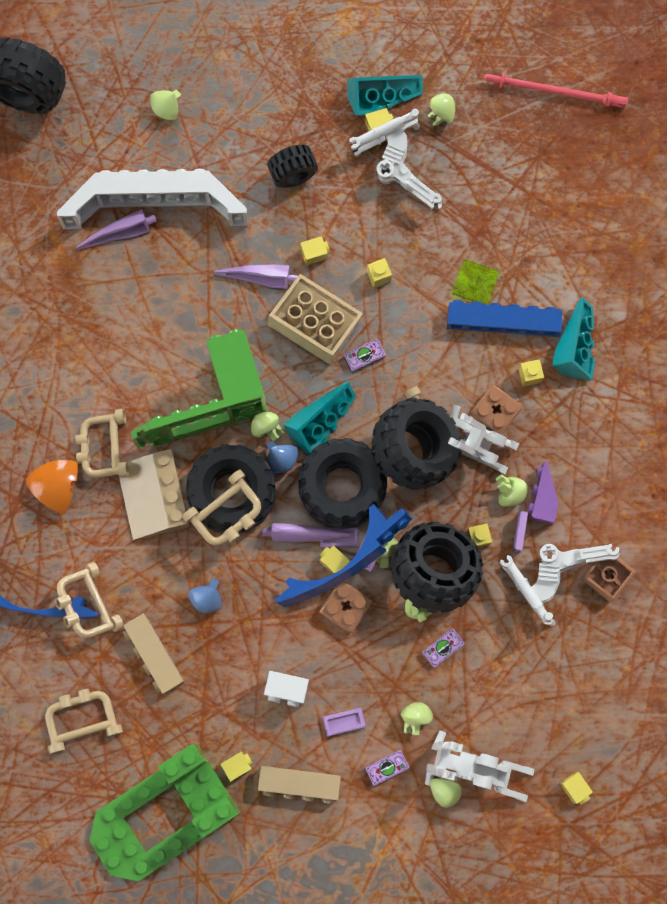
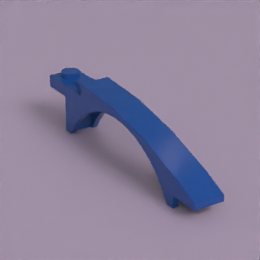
(379, 532)
(77, 604)

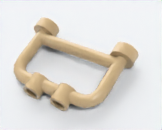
(83, 440)
(246, 521)
(72, 619)
(66, 702)

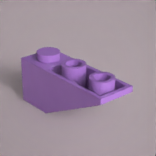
(545, 499)

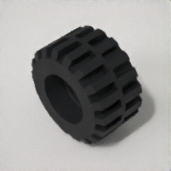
(292, 166)

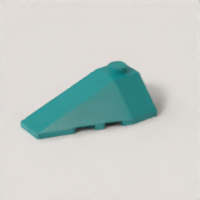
(381, 92)
(573, 351)
(317, 421)

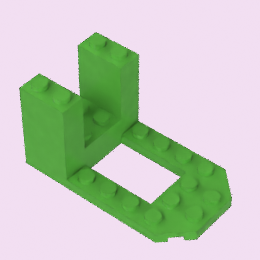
(239, 388)
(199, 789)

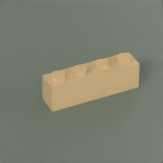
(153, 653)
(299, 783)

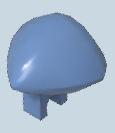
(281, 457)
(206, 598)

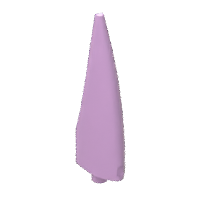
(124, 228)
(268, 275)
(301, 533)

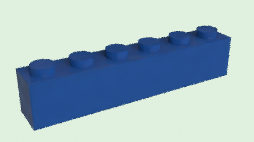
(504, 319)

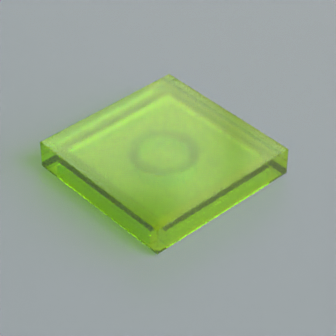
(475, 282)

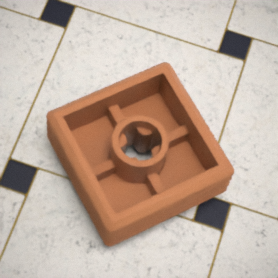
(496, 399)
(608, 588)
(350, 618)

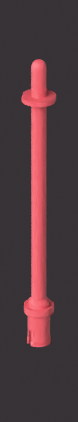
(607, 99)

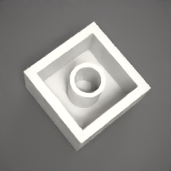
(286, 688)

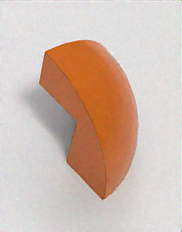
(53, 484)

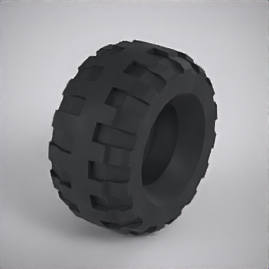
(29, 77)
(433, 431)
(341, 454)
(224, 461)
(427, 587)

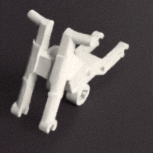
(395, 155)
(479, 440)
(550, 573)
(481, 769)

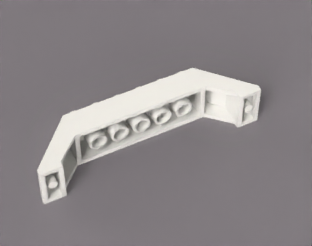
(151, 190)

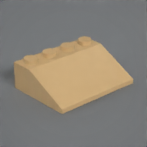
(314, 319)
(153, 495)

